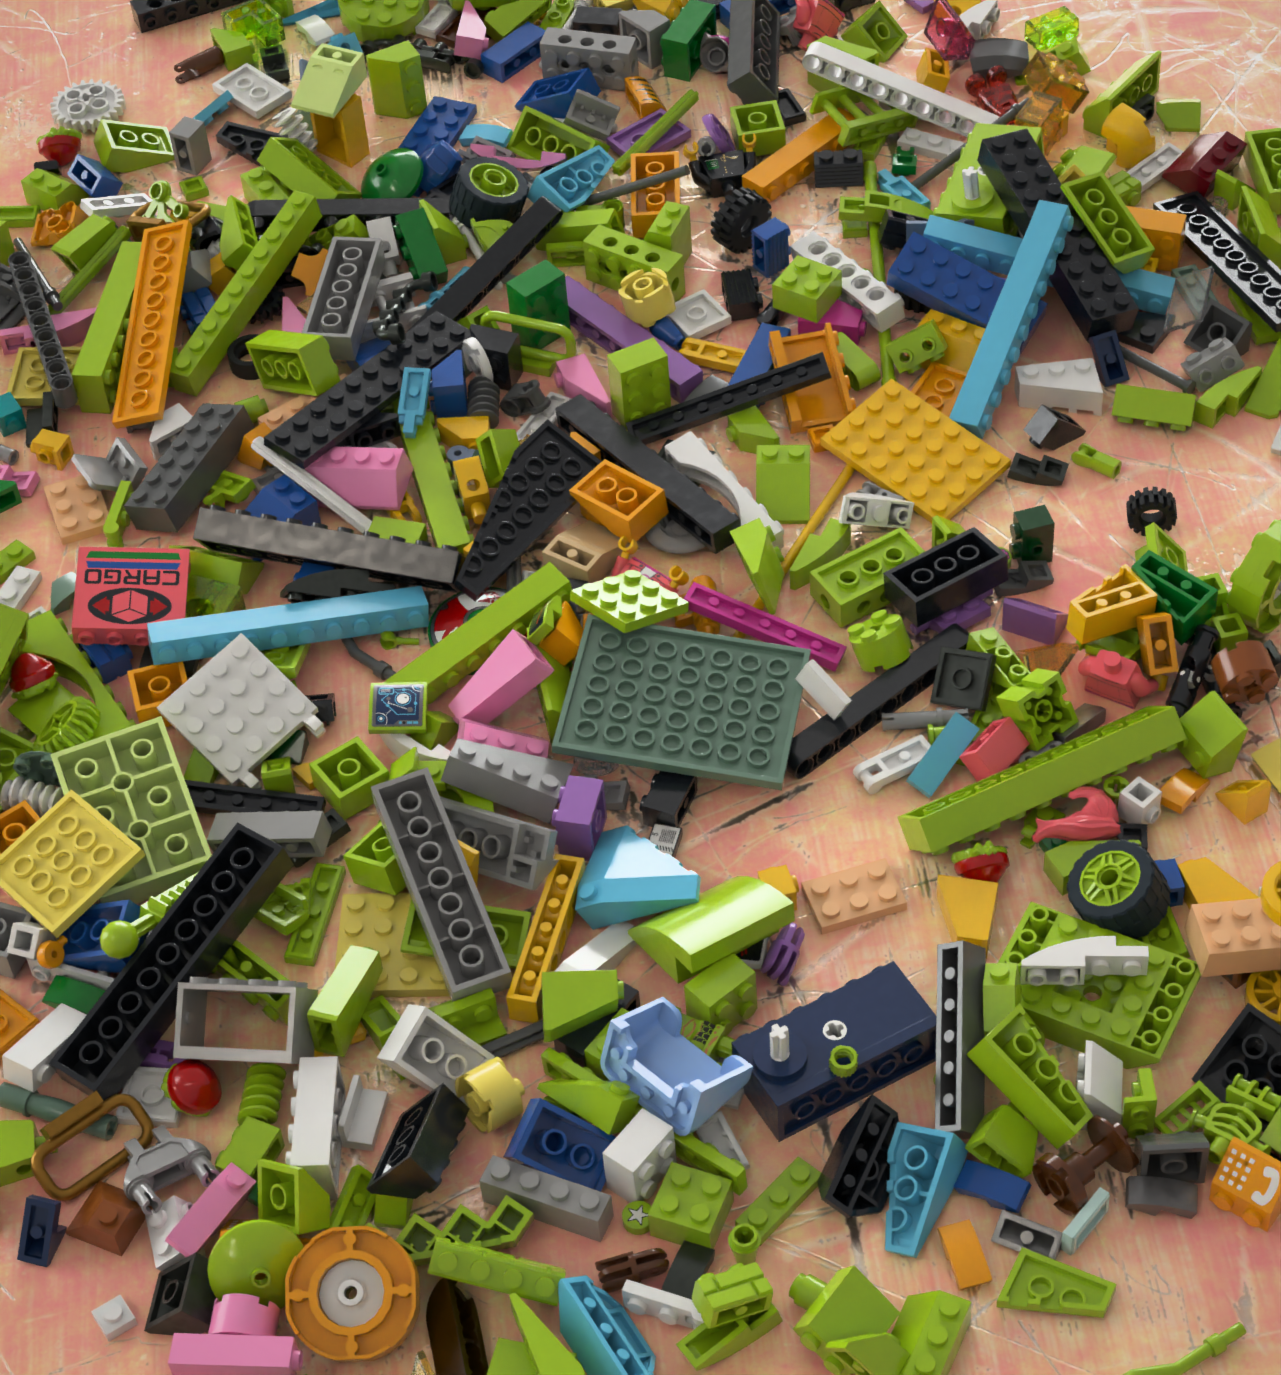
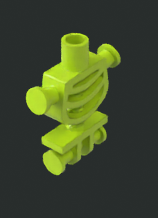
(1237, 1117)

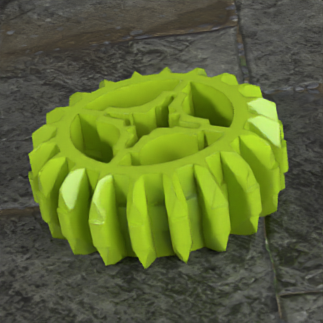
(68, 726)

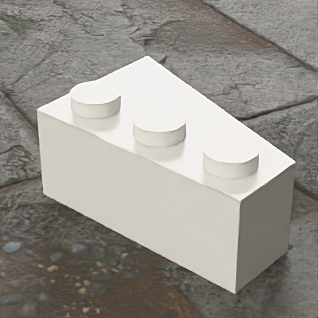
(1061, 385)

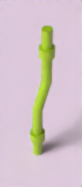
(1212, 1346)

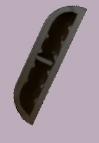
(455, 1332)

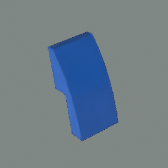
(993, 1185)

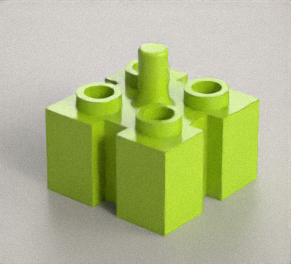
(1038, 707)

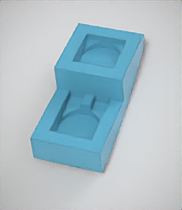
(493, 133)

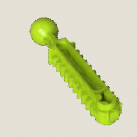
(121, 938)

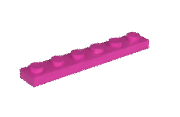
(763, 625)

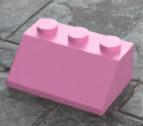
(502, 738)

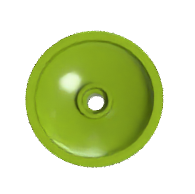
(251, 1250)

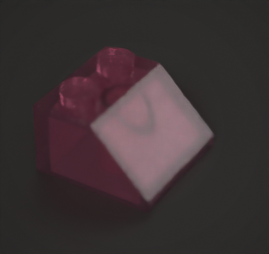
(948, 32)

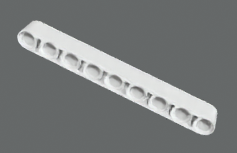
(894, 85)

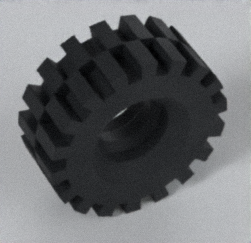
(738, 217)

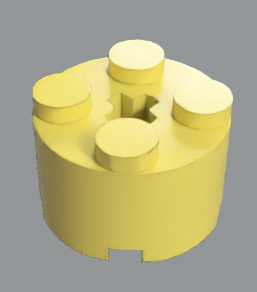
(647, 296)
(490, 1095)

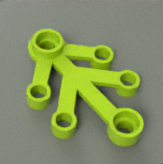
(161, 197)

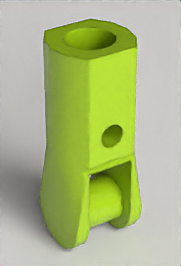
(1096, 460)

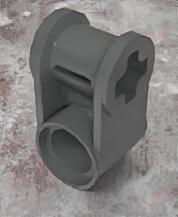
(524, 399)

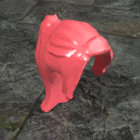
(1094, 822)

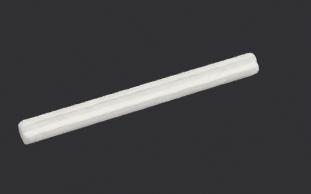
(313, 486)

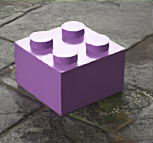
(580, 816)

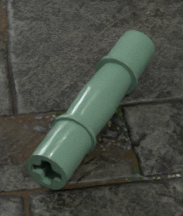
(49, 1108)

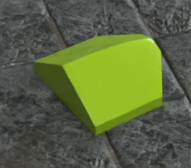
(1179, 114)

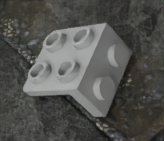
(106, 473)

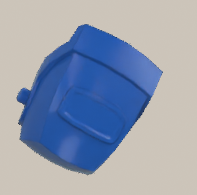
(439, 164)

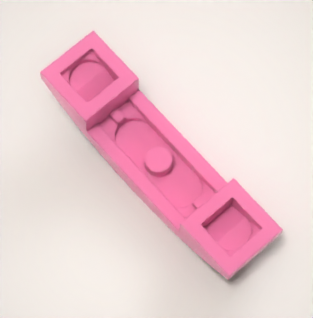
(523, 165)

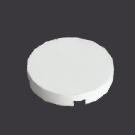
(476, 358)

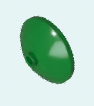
(393, 175)

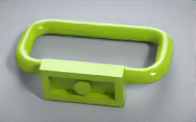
(536, 360)

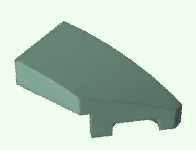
(62, 592)

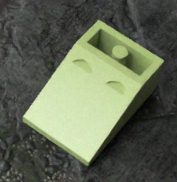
(329, 80)

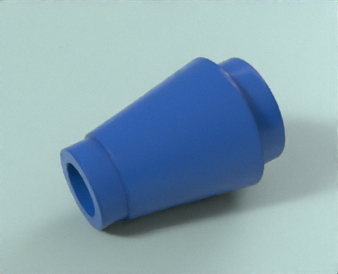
(666, 331)

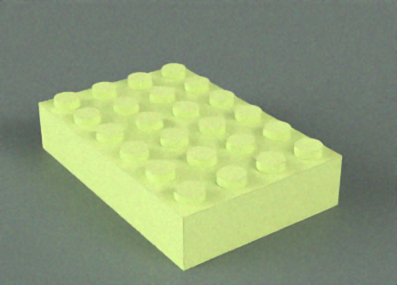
(142, 792)

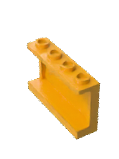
(821, 402)

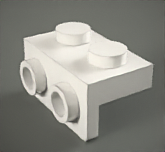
(160, 1226)

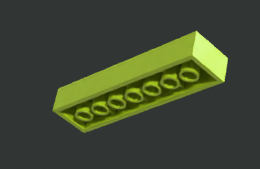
(102, 352)

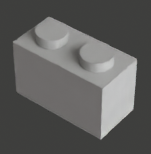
(190, 145)

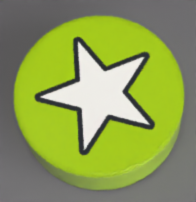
(636, 1217)

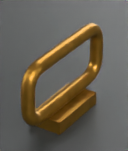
(138, 224)
(71, 1124)

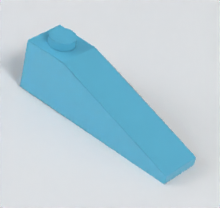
(573, 180)
(921, 1179)

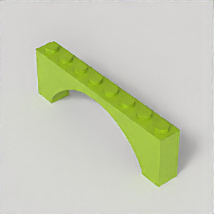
(50, 641)

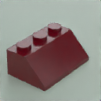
(1200, 161)

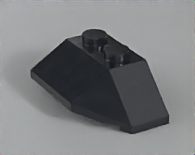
(858, 1166)

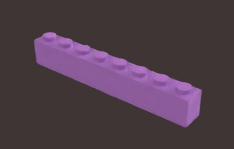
(616, 331)

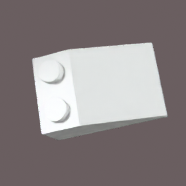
(430, 1050)

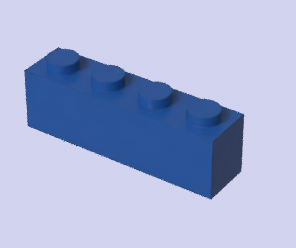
(757, 357)

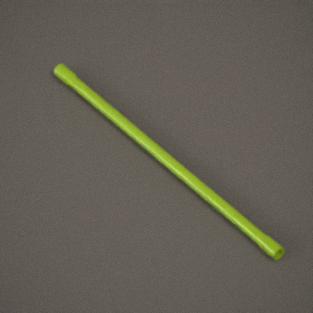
(870, 179)

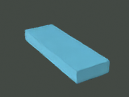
(942, 755)

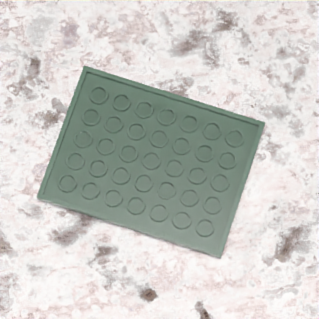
(683, 703)

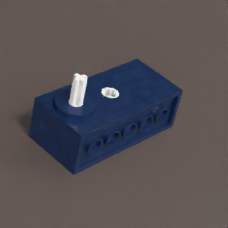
(790, 1055)

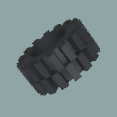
(1147, 501)

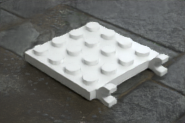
(239, 711)

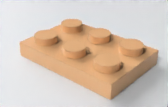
(76, 509)
(853, 896)

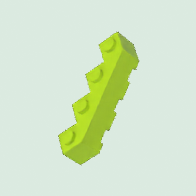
(501, 1231)

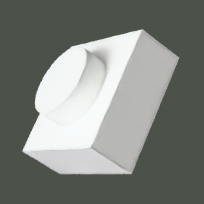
(114, 1318)

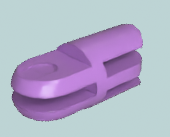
(783, 954)

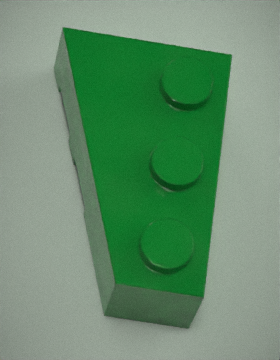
(419, 245)
(1178, 592)

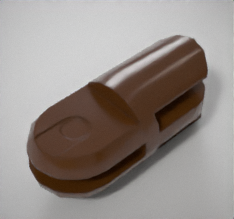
(632, 1267)

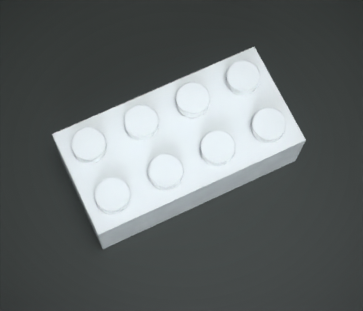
(316, 1120)

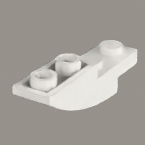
(980, 19)
(1072, 960)

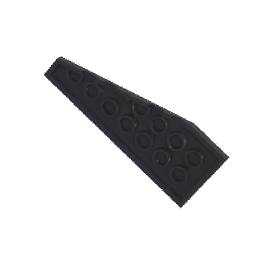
(525, 505)

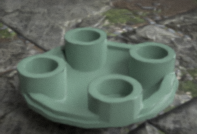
(36, 766)

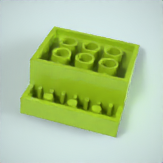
(721, 923)

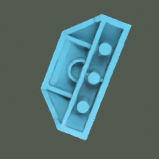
(601, 1331)

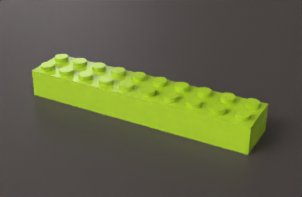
(1041, 778)

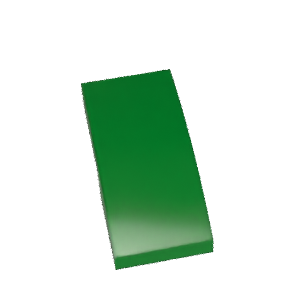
(72, 993)

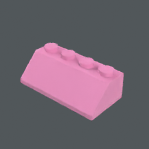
(364, 476)

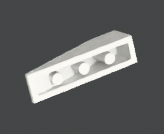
(603, 951)

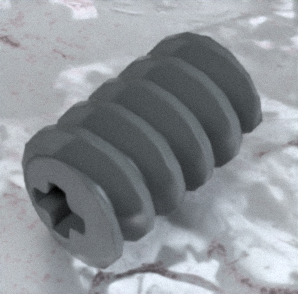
(484, 399)

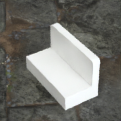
(362, 1116)

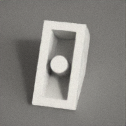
(168, 429)

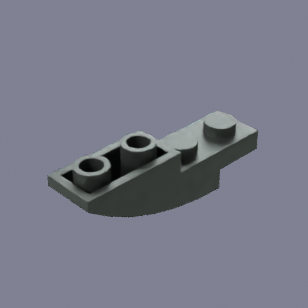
(331, 584)

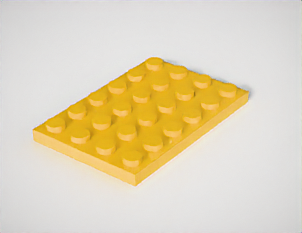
(915, 452)

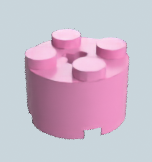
(244, 1316)

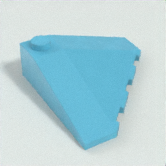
(631, 880)

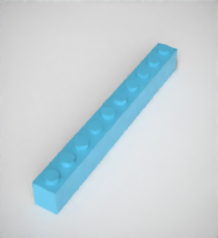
(998, 250)
(1012, 317)
(289, 624)

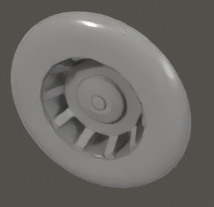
(672, 538)

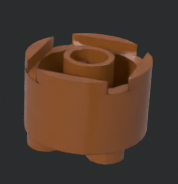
(1244, 672)

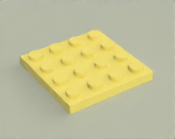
(66, 863)
(380, 923)

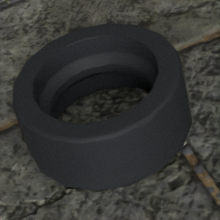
(238, 349)

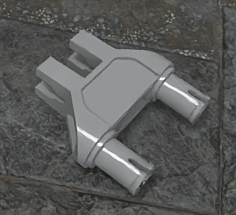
(163, 1165)

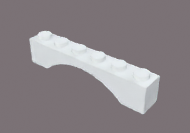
(693, 459)

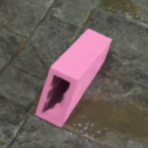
(501, 680)
(234, 1355)

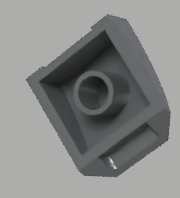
(1005, 52)

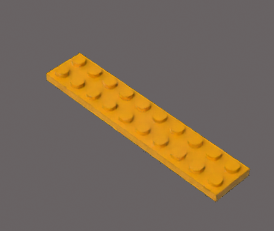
(152, 324)

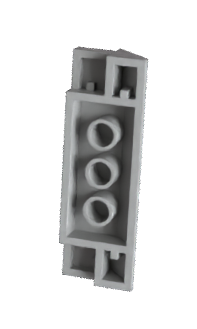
(507, 846)

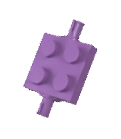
(964, 615)

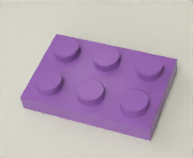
(625, 138)

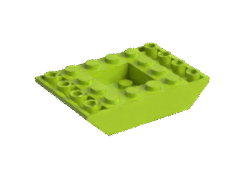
(1133, 1012)

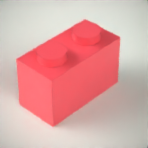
(994, 749)

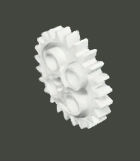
(87, 104)

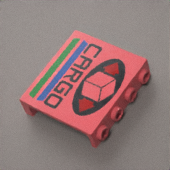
(125, 590)

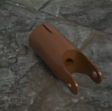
(199, 64)

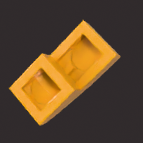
(1182, 789)
(964, 1254)

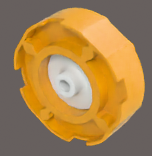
(320, 1289)

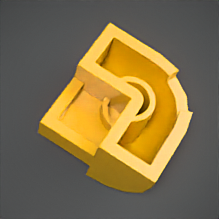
(1127, 136)

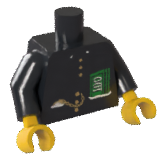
(721, 171)

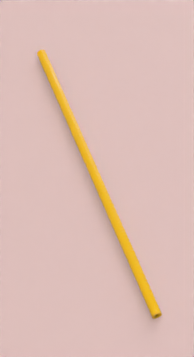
(810, 527)

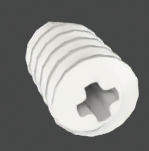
(294, 128)
(36, 795)

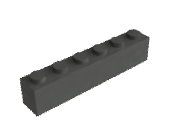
(958, 1029)

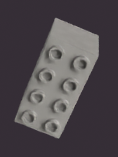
(192, 1018)

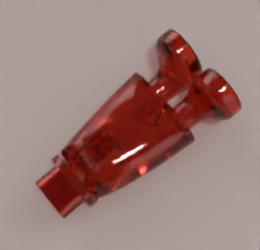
(998, 95)

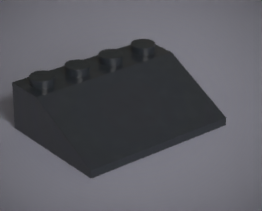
(1246, 1048)

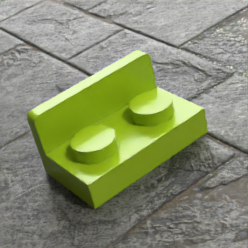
(1140, 1109)

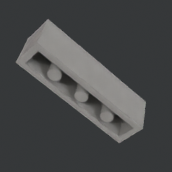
(297, 831)
(548, 1197)

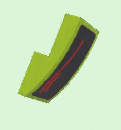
(544, 620)

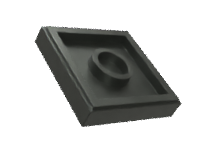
(963, 678)

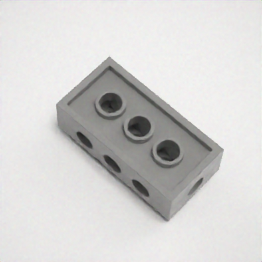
(606, 55)

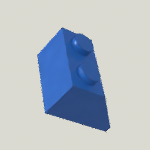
(449, 388)

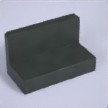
(42, 418)

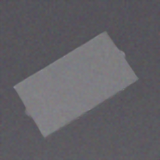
(1189, 299)

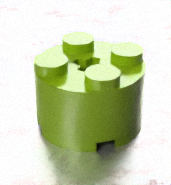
(880, 641)

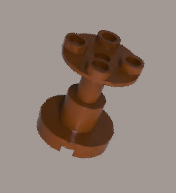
(1067, 1177)

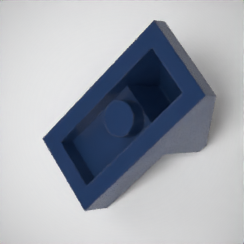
(1108, 358)
(40, 1231)

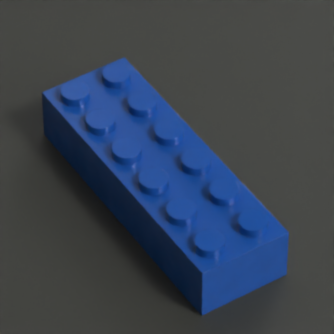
(950, 283)

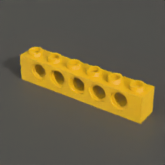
(545, 938)

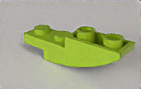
(874, 206)

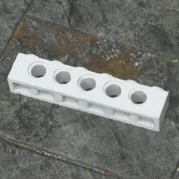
(859, 287)

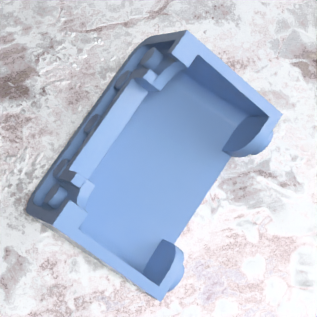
(667, 1069)

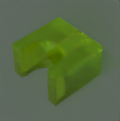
(212, 597)

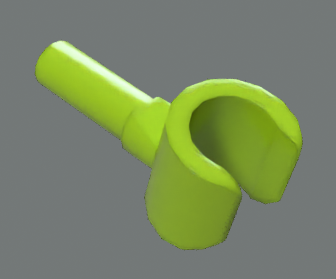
(389, 641)

